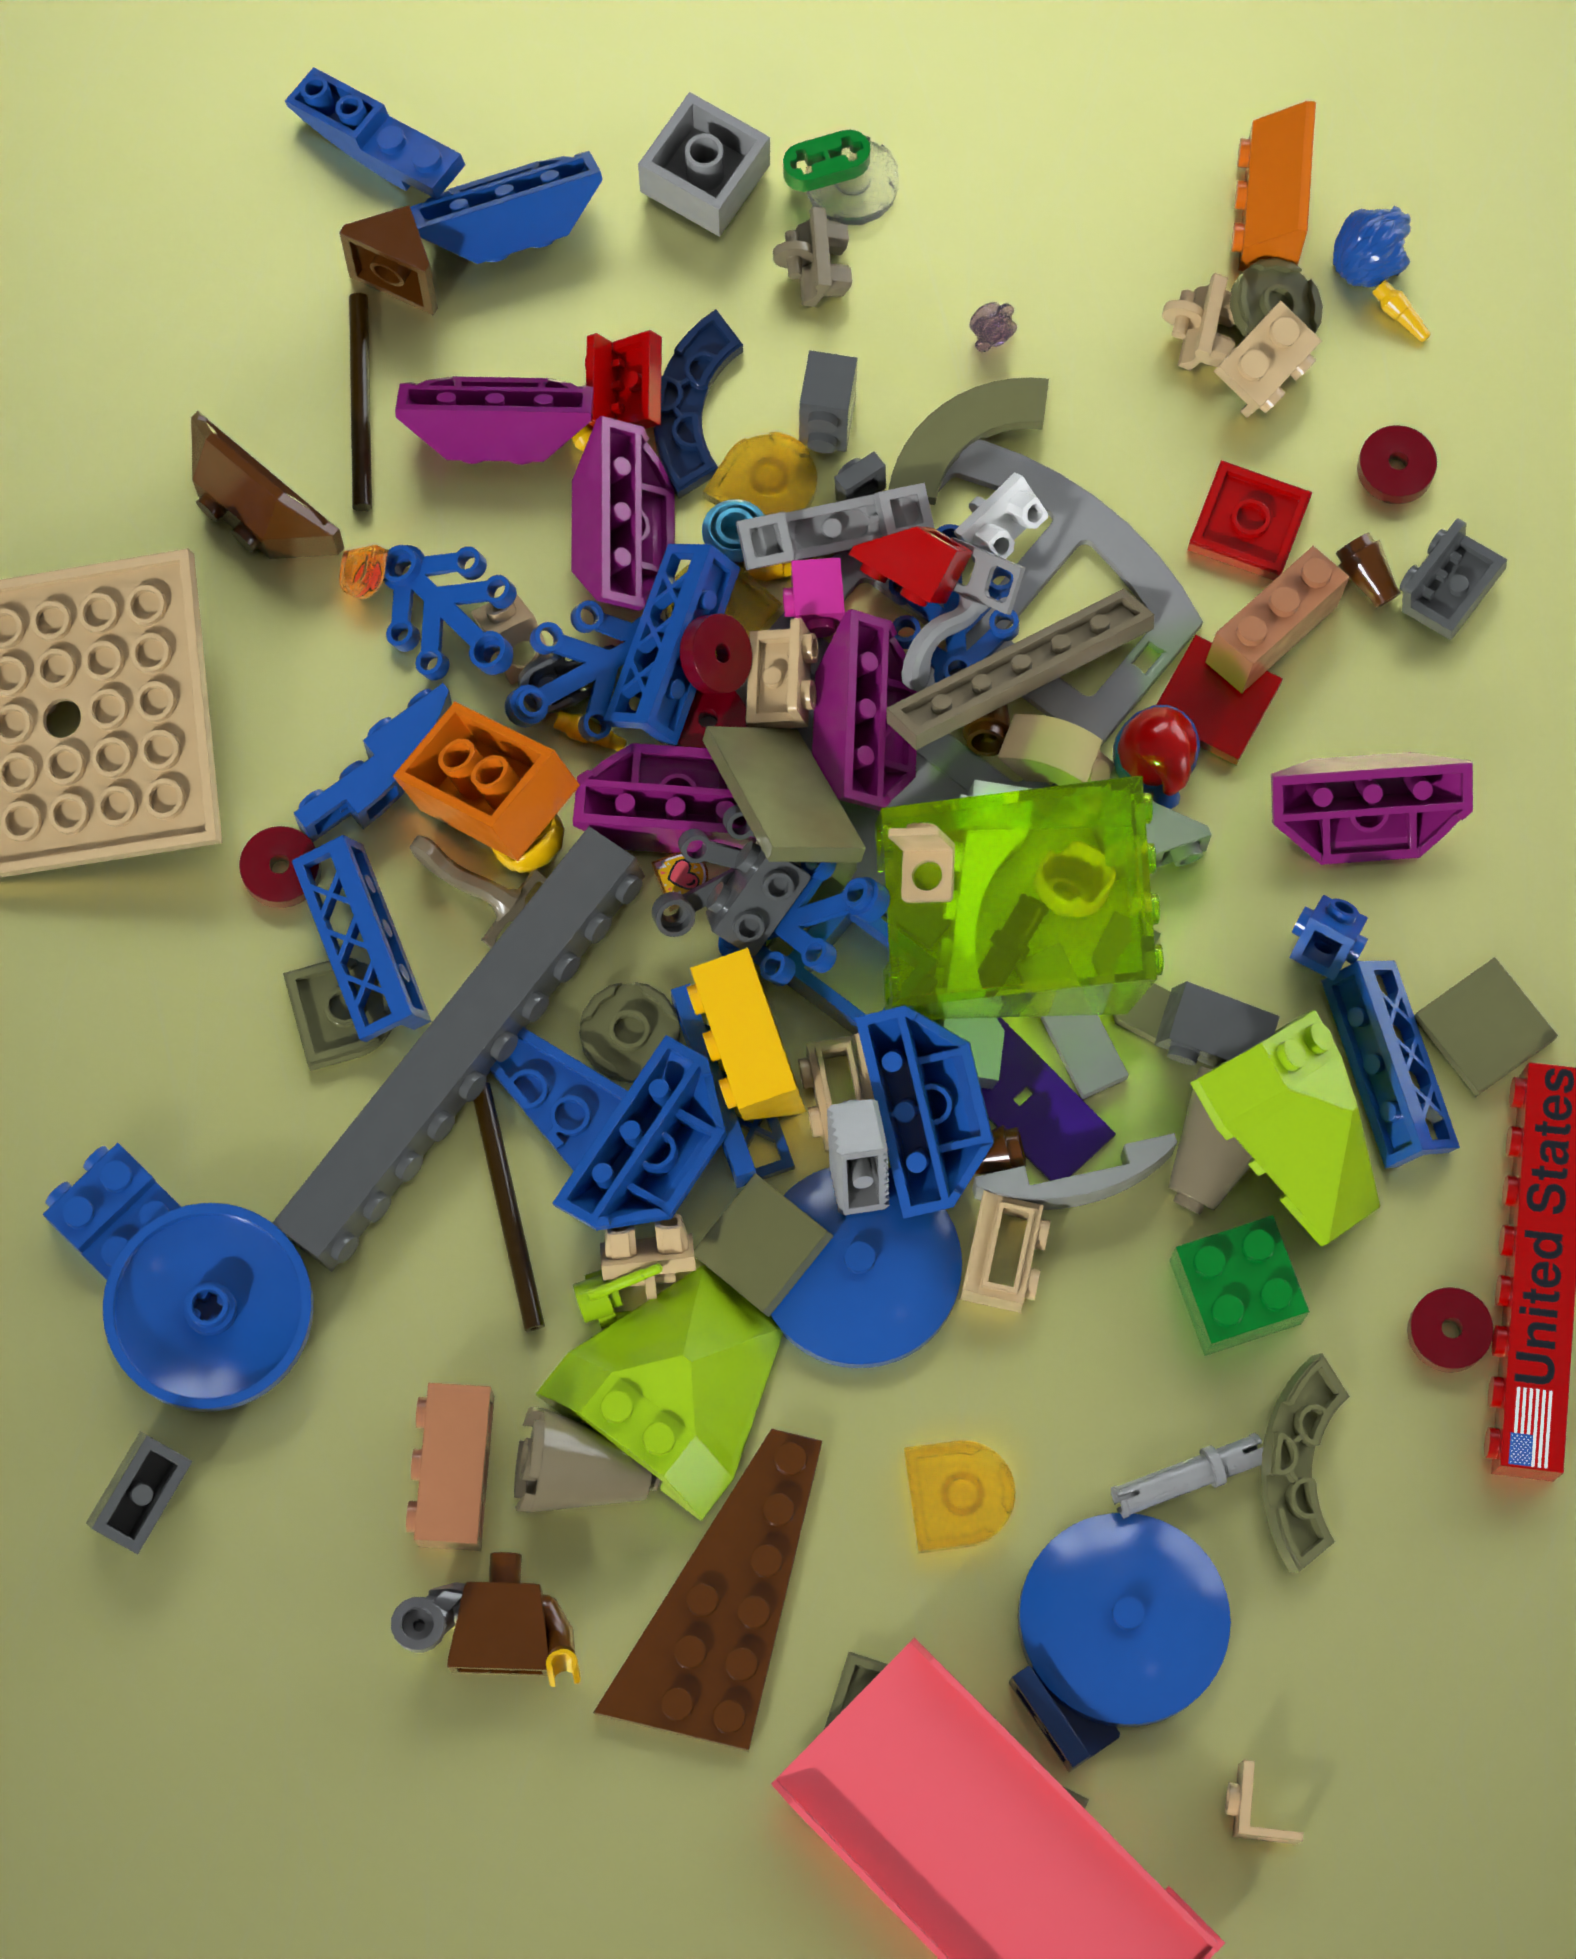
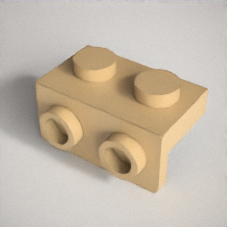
(1267, 357)
(780, 677)

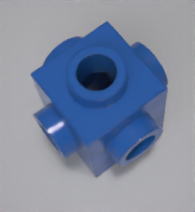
(1329, 936)

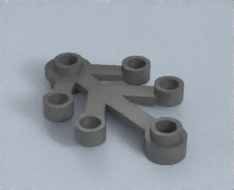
(696, 899)

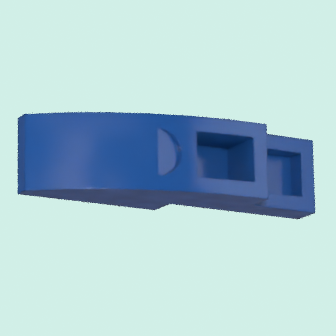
(372, 137)
(369, 786)

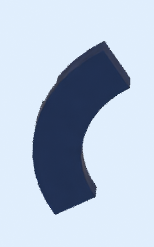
(683, 394)

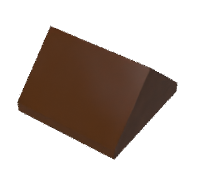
(390, 257)

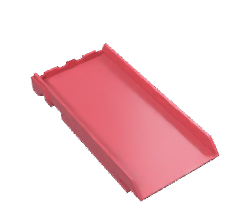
(975, 1832)

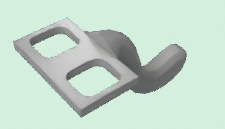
(973, 601)

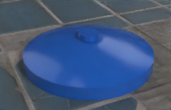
(875, 1285)
(208, 1307)
(1124, 1619)

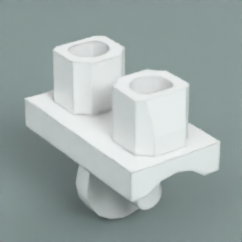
(1002, 517)

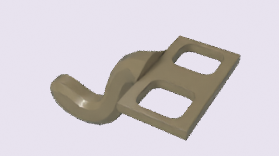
(504, 901)

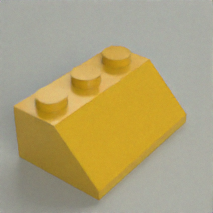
(744, 1038)

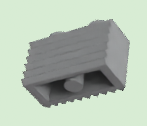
(858, 1156)

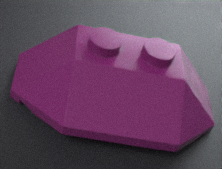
(494, 416)
(620, 514)
(851, 735)
(654, 795)
(1371, 804)

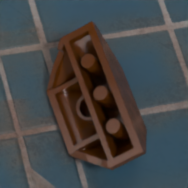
(254, 500)

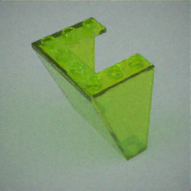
(1043, 907)

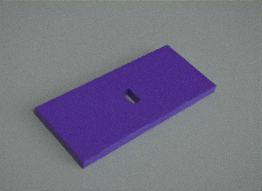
(1054, 1122)

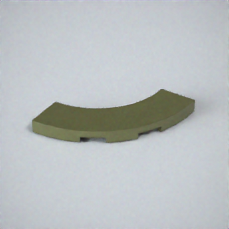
(962, 421)
(1287, 1461)

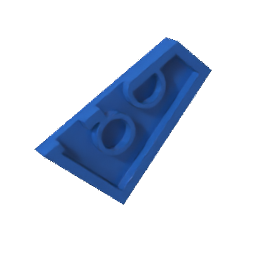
(558, 1094)

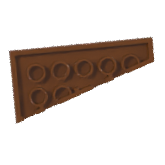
(714, 1634)

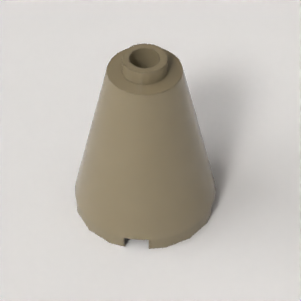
(1205, 1161)
(574, 1467)

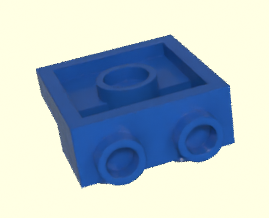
(106, 1206)

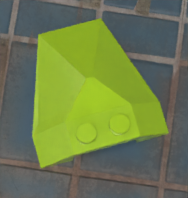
(1298, 1123)
(674, 1384)

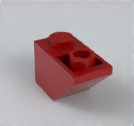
(916, 559)

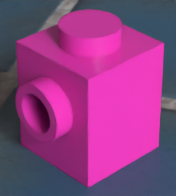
(816, 595)

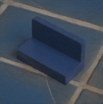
(1068, 1734)

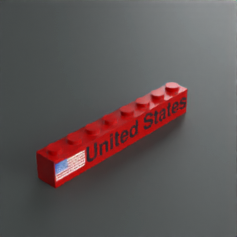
(1538, 1279)

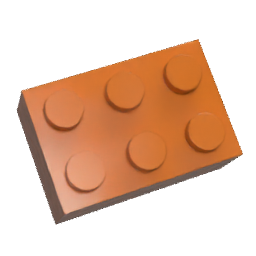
(486, 780)

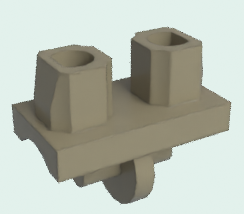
(808, 257)

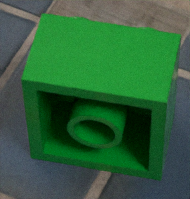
(1239, 1285)

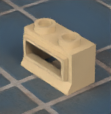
(814, 1076)
(976, 1284)

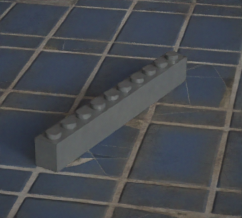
(459, 1048)

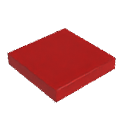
(1249, 521)
(1218, 710)

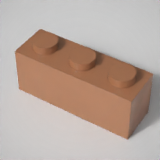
(1277, 619)
(451, 1466)

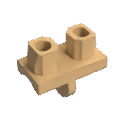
(1196, 322)
(670, 1248)

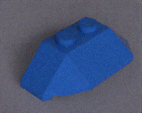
(510, 208)
(927, 1106)
(650, 1145)

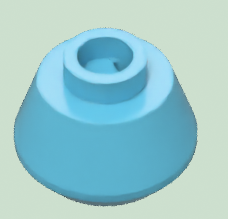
(720, 526)

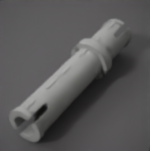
(1210, 1467)

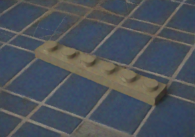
(1019, 669)

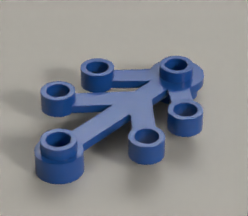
(441, 605)
(957, 653)
(598, 666)
(861, 897)

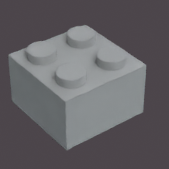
(704, 164)

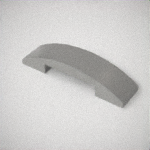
(831, 526)
(1138, 1162)

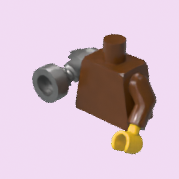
(497, 1625)

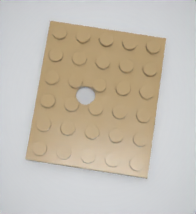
(142, 761)

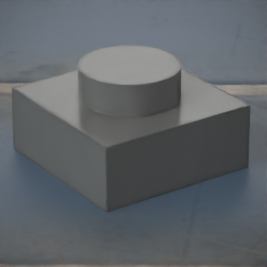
(860, 478)

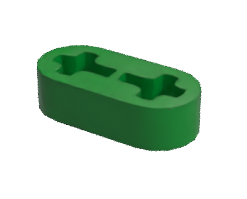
(826, 160)

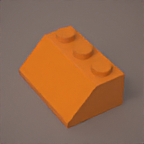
(1275, 186)

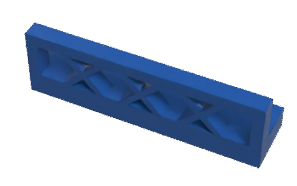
(663, 685)
(377, 931)
(1383, 1062)
(734, 1144)

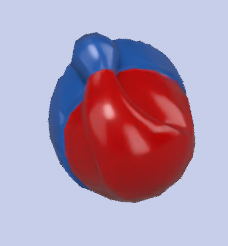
(1159, 747)

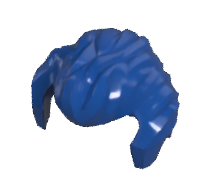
(1372, 246)

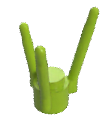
(600, 1297)

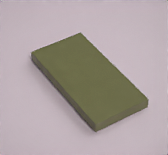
(783, 795)

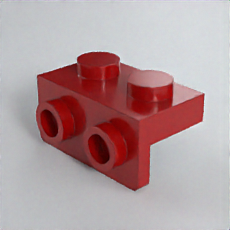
(625, 378)

